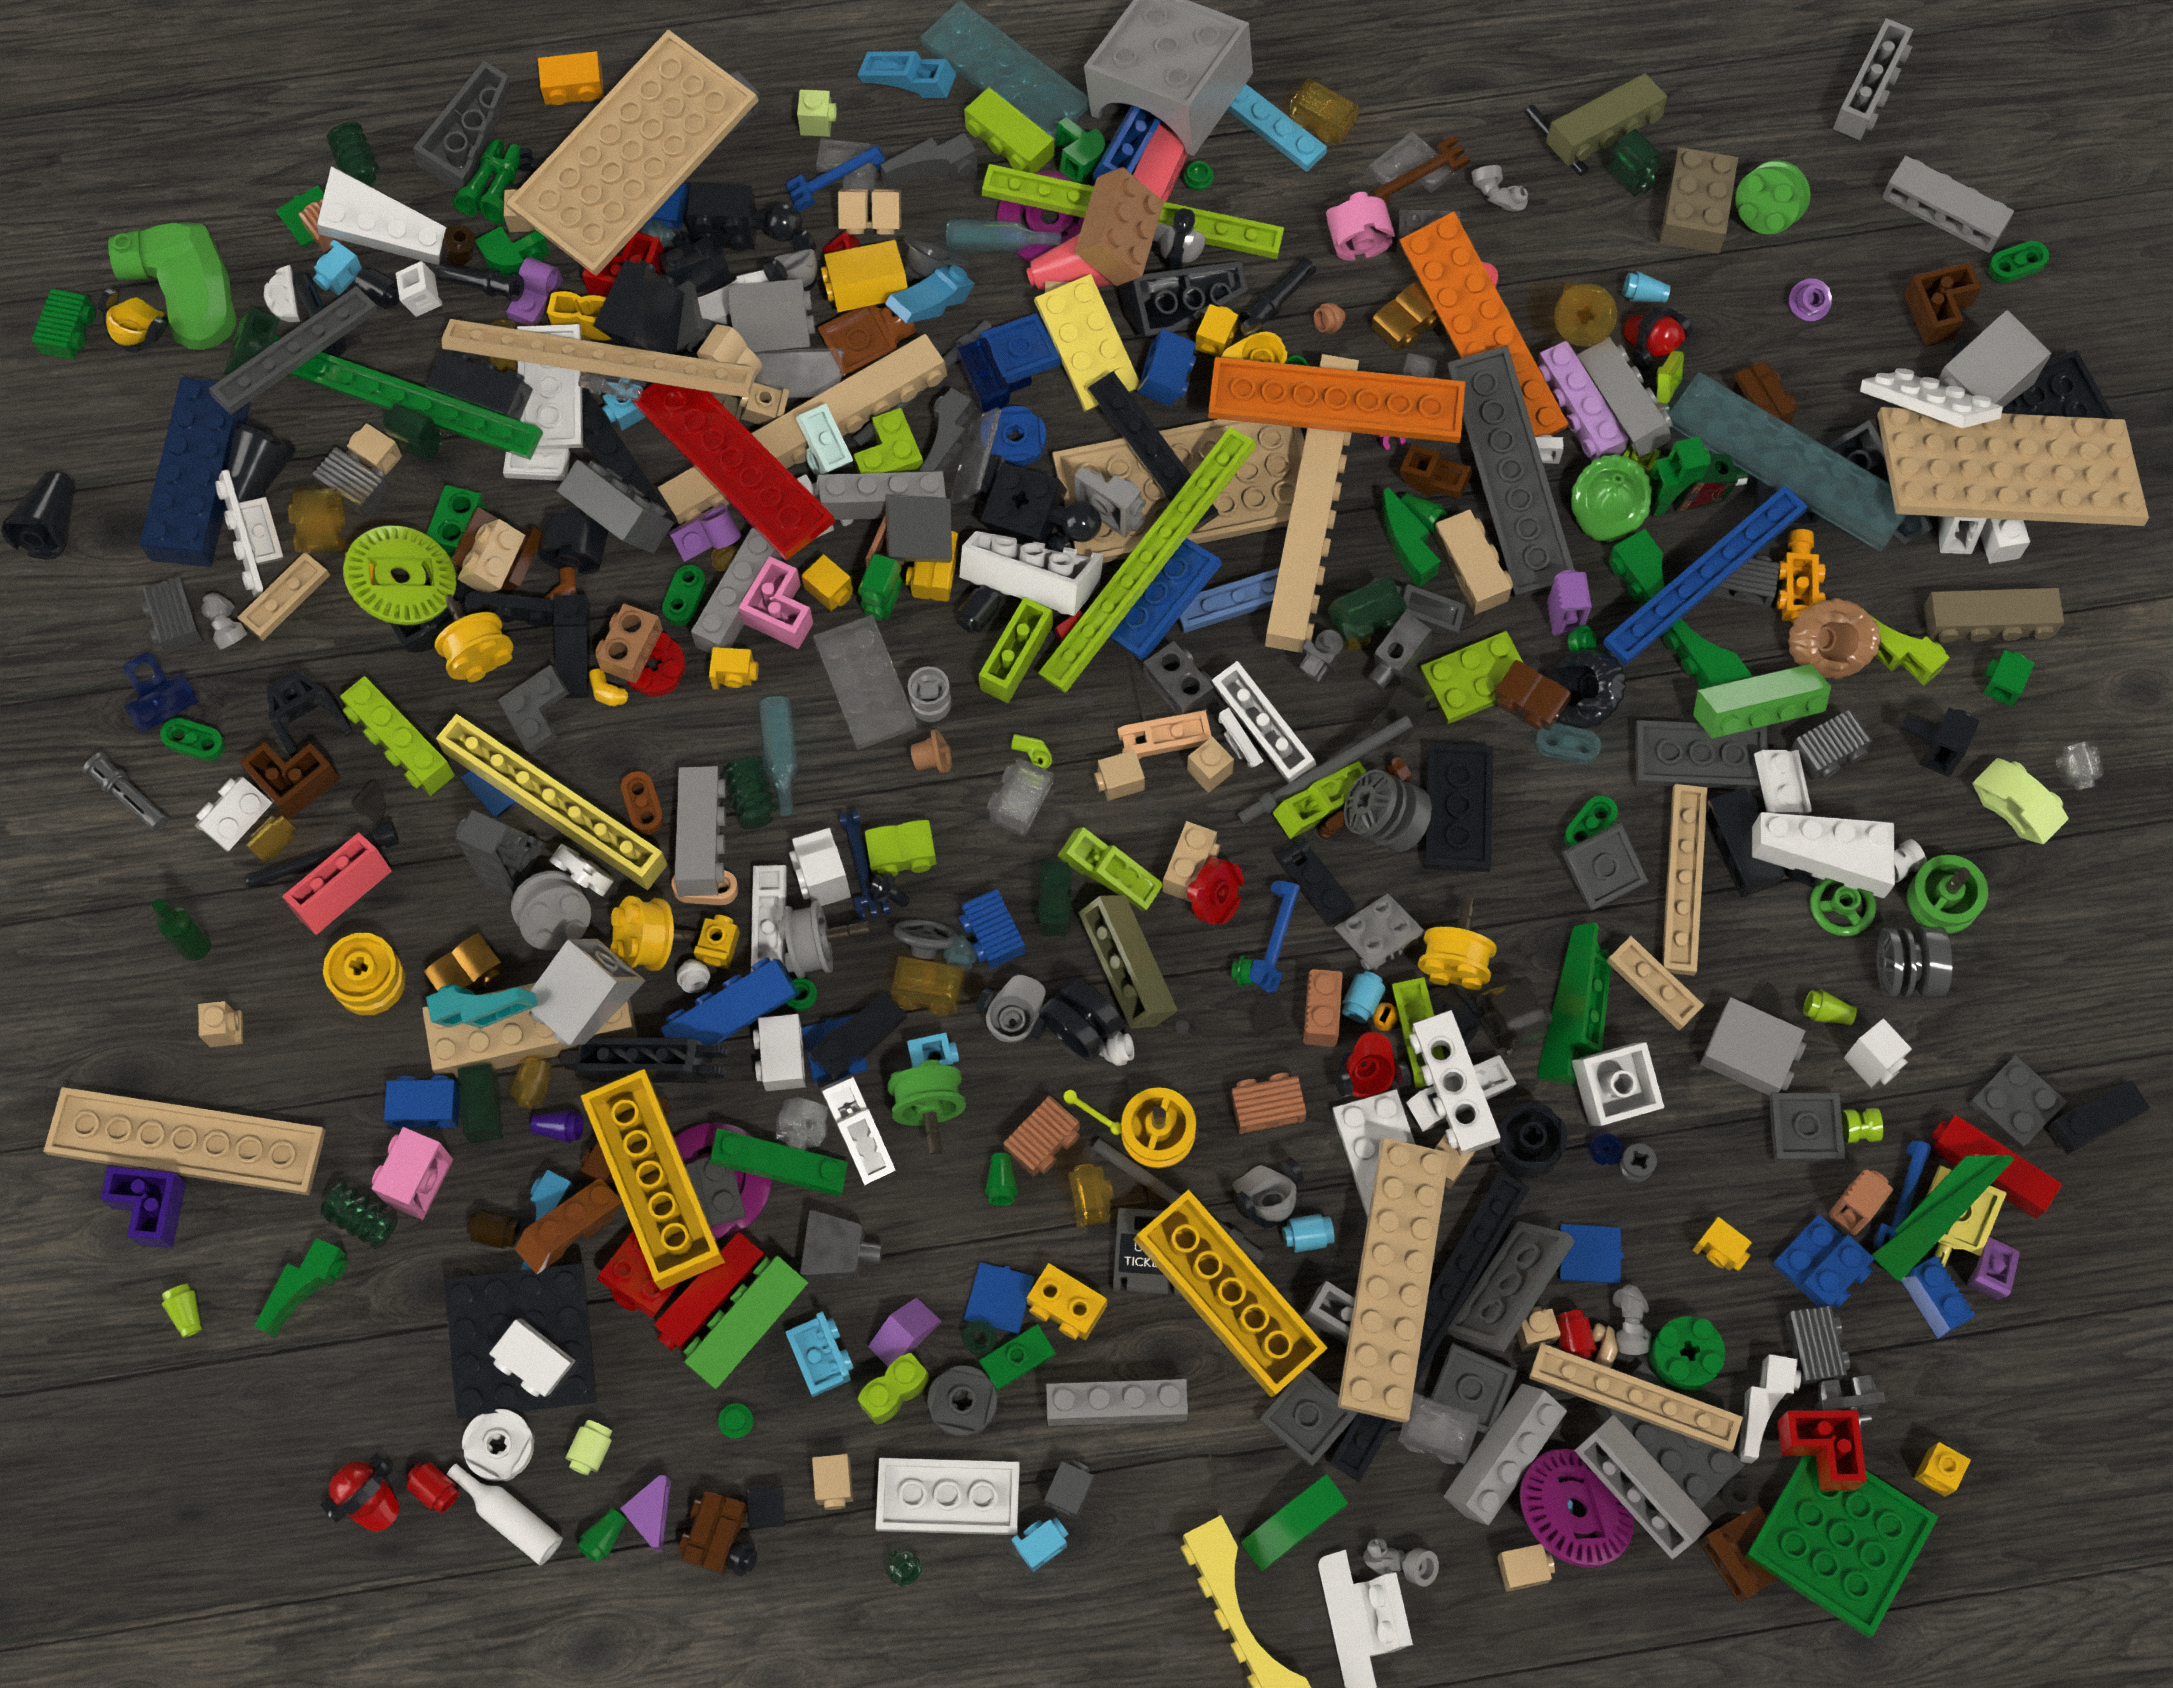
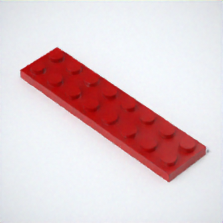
(736, 466)

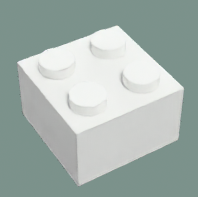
(1617, 1084)

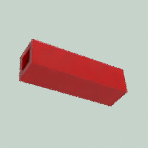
(2022, 1181)
(708, 1294)

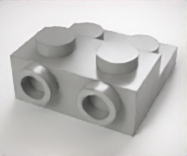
(1116, 501)

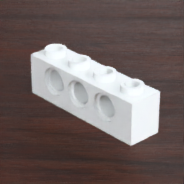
(1444, 1031)

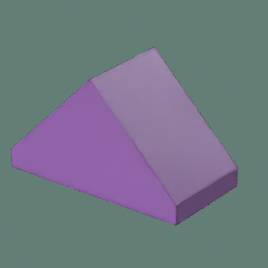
(903, 1331)
(649, 1511)

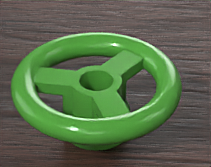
(1853, 898)

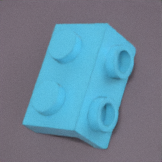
(819, 1355)

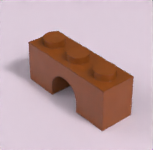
(553, 1233)

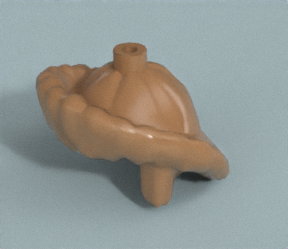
(1834, 638)

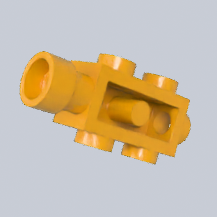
(1810, 572)

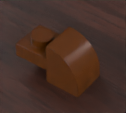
(1430, 473)

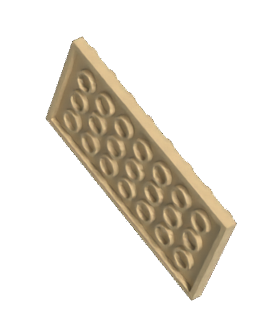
(632, 152)
(2013, 468)
(1251, 502)

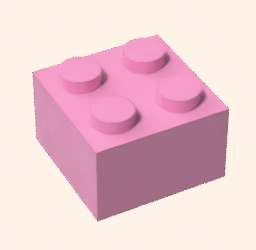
(411, 1173)

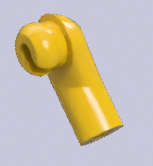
(605, 692)

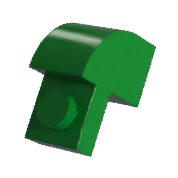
(1079, 151)
(502, 254)

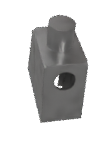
(1406, 640)
(835, 1249)

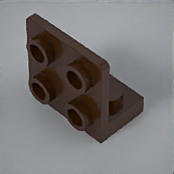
(522, 560)
(1727, 1551)

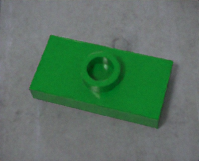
(1017, 1357)

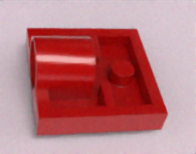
(632, 1281)

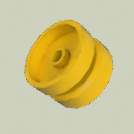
(364, 974)

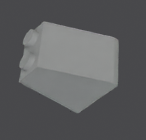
(1998, 362)
(582, 990)

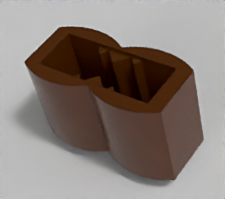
(1532, 696)

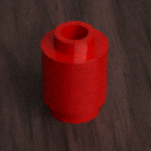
(1576, 1334)
(432, 1487)

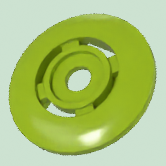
(404, 549)

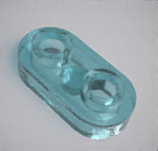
(1568, 741)

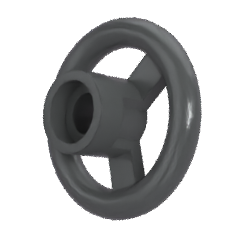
(924, 940)

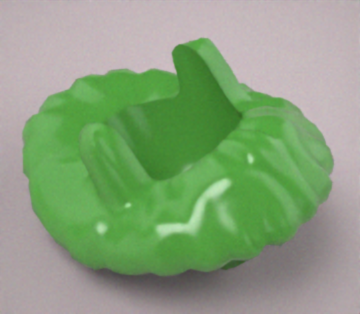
(1611, 498)

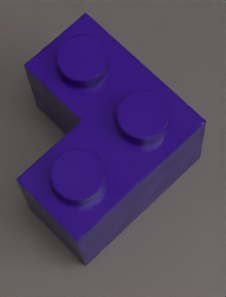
(151, 1197)

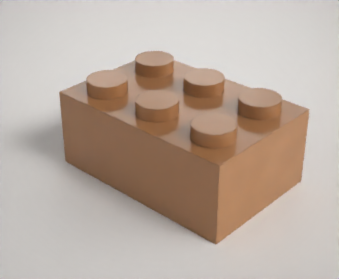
(1119, 226)

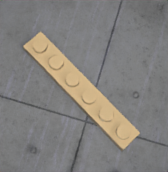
(1684, 879)
(1636, 1397)

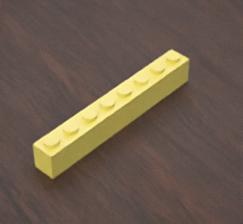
(552, 802)

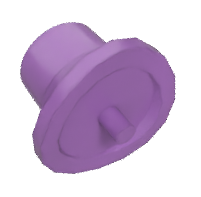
(1810, 299)

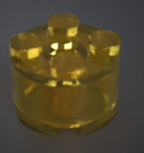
(1595, 329)
(318, 521)

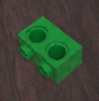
(448, 521)

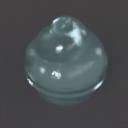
(658, 229)
(961, 954)

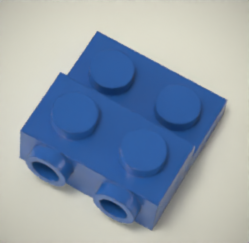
(1824, 1263)

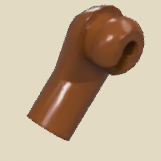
(567, 584)

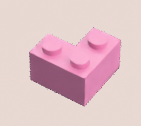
(771, 605)

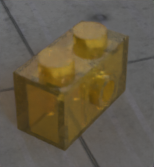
(1090, 1195)

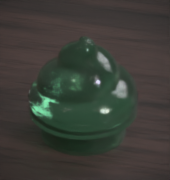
(903, 1567)

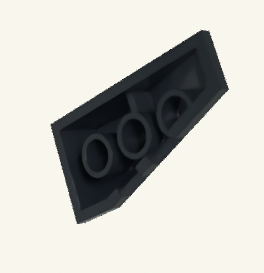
(1179, 296)
(1865, 449)

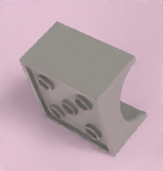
(1174, 63)

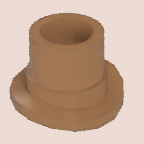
(932, 753)

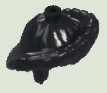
(1594, 684)

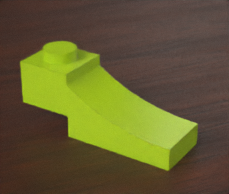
(1919, 657)
(1318, 801)
(1110, 867)
(1414, 1006)

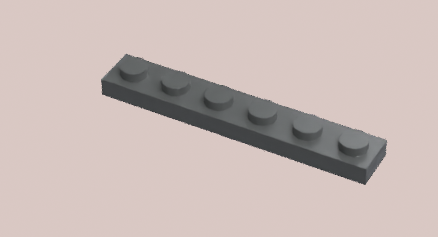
(293, 350)

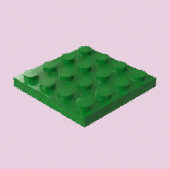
(1842, 1546)

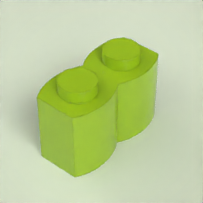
(901, 848)
(901, 1383)

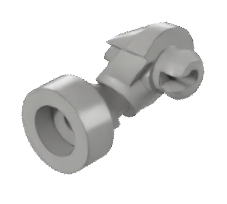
(1488, 179)
(218, 609)
(1633, 1337)
(1419, 1565)

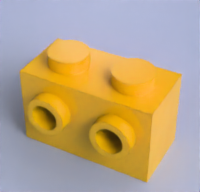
(1066, 1303)

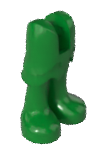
(491, 205)

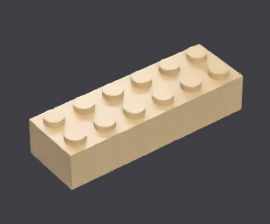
(508, 1040)

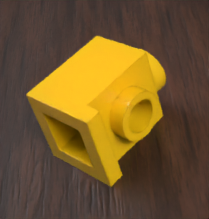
(732, 667)
(718, 952)
(1724, 1246)

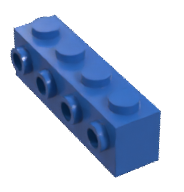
(734, 1007)

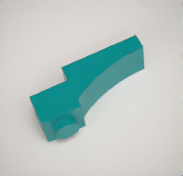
(458, 1005)

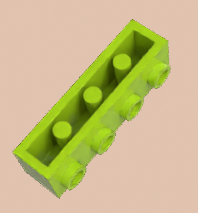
(397, 736)

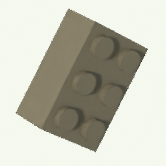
(1698, 200)

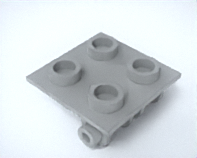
(1380, 932)

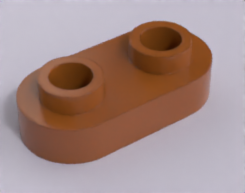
(643, 804)

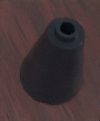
(255, 462)
(42, 517)

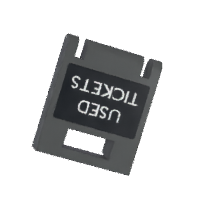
(1132, 1261)

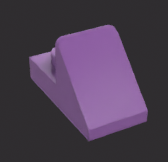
(1995, 1270)

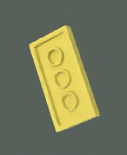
(1085, 337)

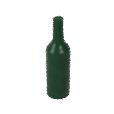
(181, 931)

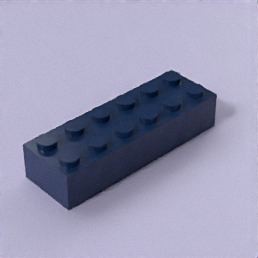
(184, 502)

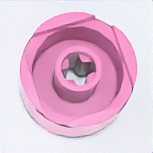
(1360, 226)

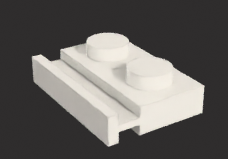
(1783, 782)

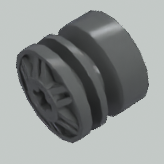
(1387, 810)
(1914, 962)

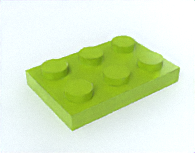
(1468, 678)

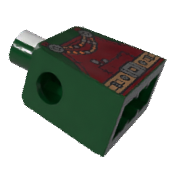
(1715, 485)

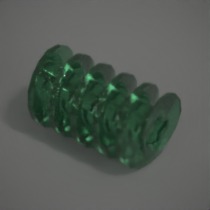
(353, 152)
(749, 792)
(357, 1216)

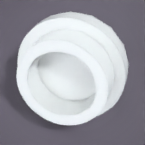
(693, 976)
(1118, 1049)

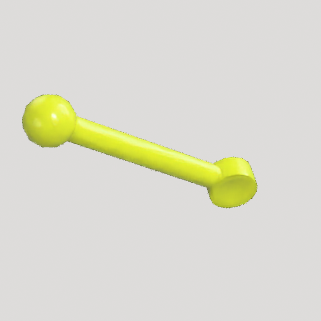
(1071, 1098)

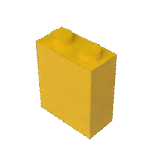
(863, 275)

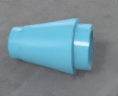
(1644, 288)

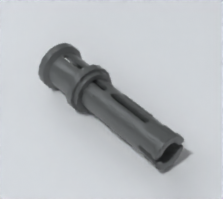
(116, 783)

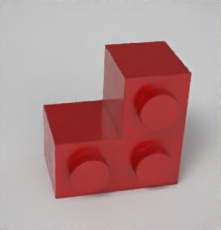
(638, 248)
(1833, 1439)

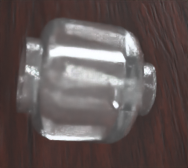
(2080, 765)

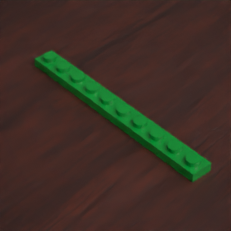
(446, 411)

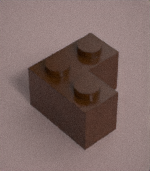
(1936, 301)
(291, 783)

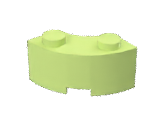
(2020, 800)

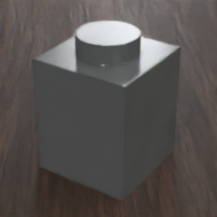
(1069, 1488)

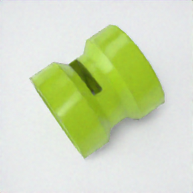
(1862, 1125)

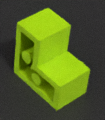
(895, 449)

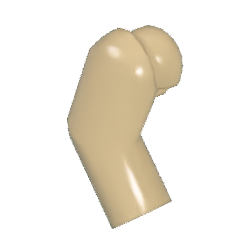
(1608, 1344)

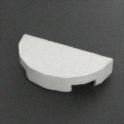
(281, 295)
(1238, 739)

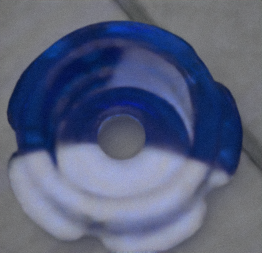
(1606, 1140)

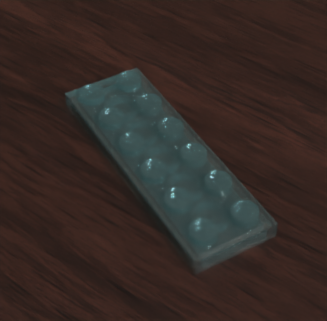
(998, 62)

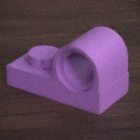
(539, 281)
(708, 530)

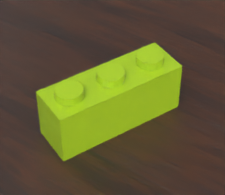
(1009, 132)
(1016, 650)

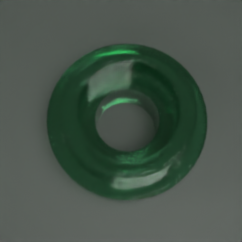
(972, 1344)

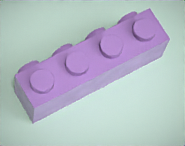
(1581, 403)

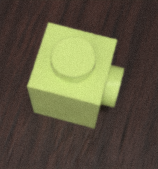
(815, 113)

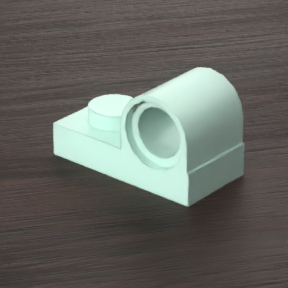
(826, 445)

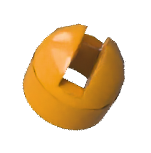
(1391, 1020)

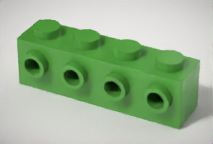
(1761, 700)
(744, 1322)

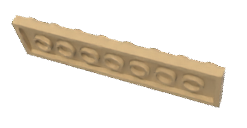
(185, 1141)
(1394, 1280)

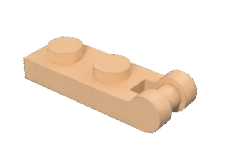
(1166, 734)

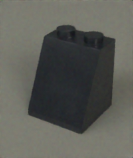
(642, 309)

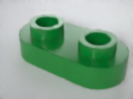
(2016, 262)
(684, 593)
(194, 741)
(1587, 824)

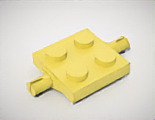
(1974, 1226)

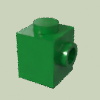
(2007, 677)

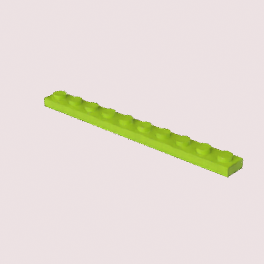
(1074, 199)
(1147, 559)

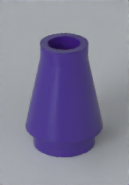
(558, 1125)

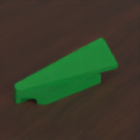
(1578, 1007)
(1939, 1212)

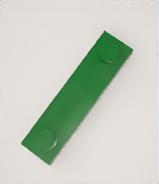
(778, 1162)

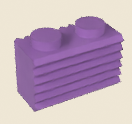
(1568, 602)

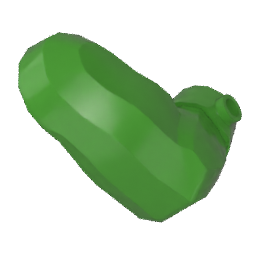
(189, 274)

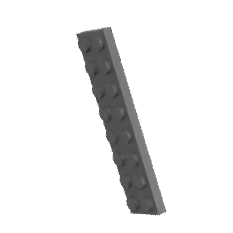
(1511, 471)

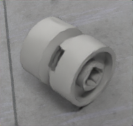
(929, 694)

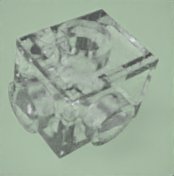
(801, 1123)

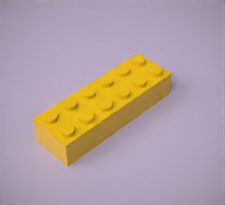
(652, 1179)
(1230, 1293)

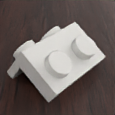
(233, 812)

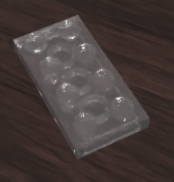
(865, 682)

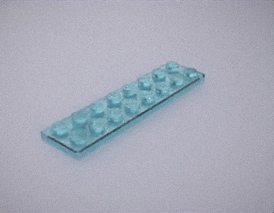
(1788, 457)

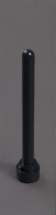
(383, 835)

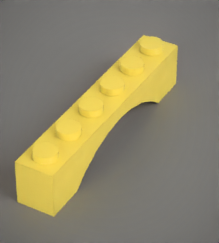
(1215, 1555)

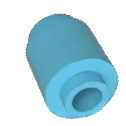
(1363, 997)
(1308, 1233)

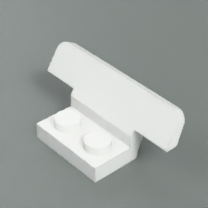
(1364, 1618)

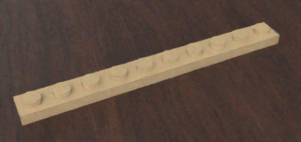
(599, 358)

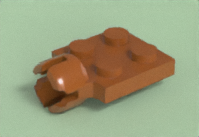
(865, 336)

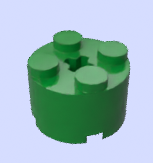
(1700, 1340)

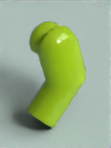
(1035, 748)

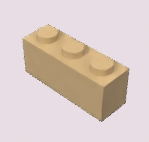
(1473, 561)

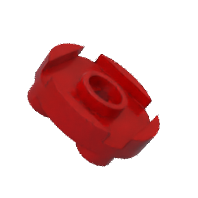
(669, 671)
(1216, 891)

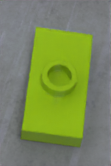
(1669, 376)

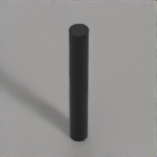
(1544, 126)

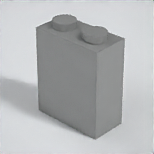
(772, 314)
(1754, 1048)

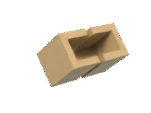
(854, 210)

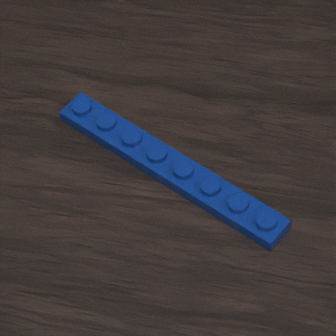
(1705, 575)

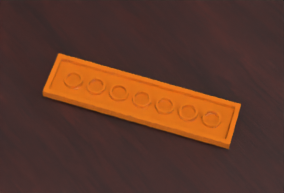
(1475, 312)
(1337, 399)

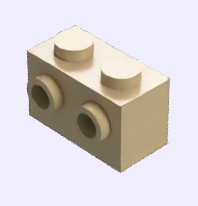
(491, 556)
(1190, 856)

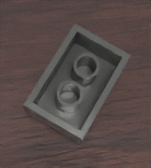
(616, 505)

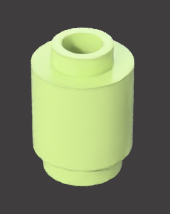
(589, 1447)

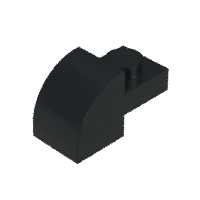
(422, 636)

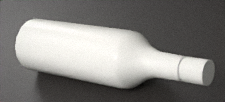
(509, 1517)

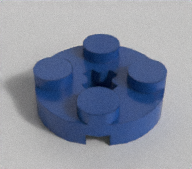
(1028, 448)

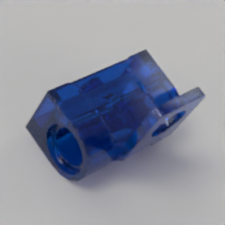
(985, 376)
(157, 697)

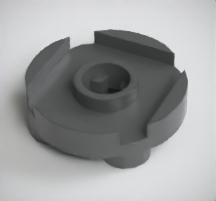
(946, 1413)

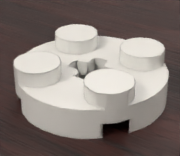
(582, 871)
(505, 1463)

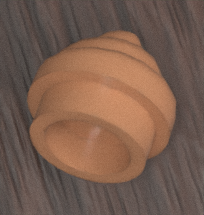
(1329, 318)

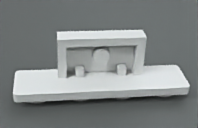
(254, 532)

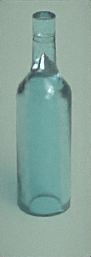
(995, 235)
(779, 747)

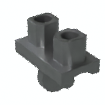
(1322, 655)
(1863, 1398)

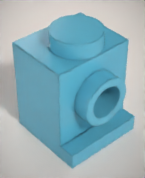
(336, 269)
(621, 411)
(923, 1048)
(1041, 1542)

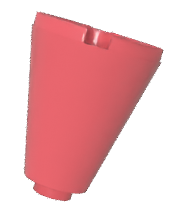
(1064, 266)

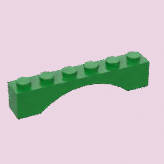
(1640, 566)

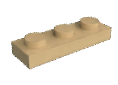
(283, 596)
(1655, 983)

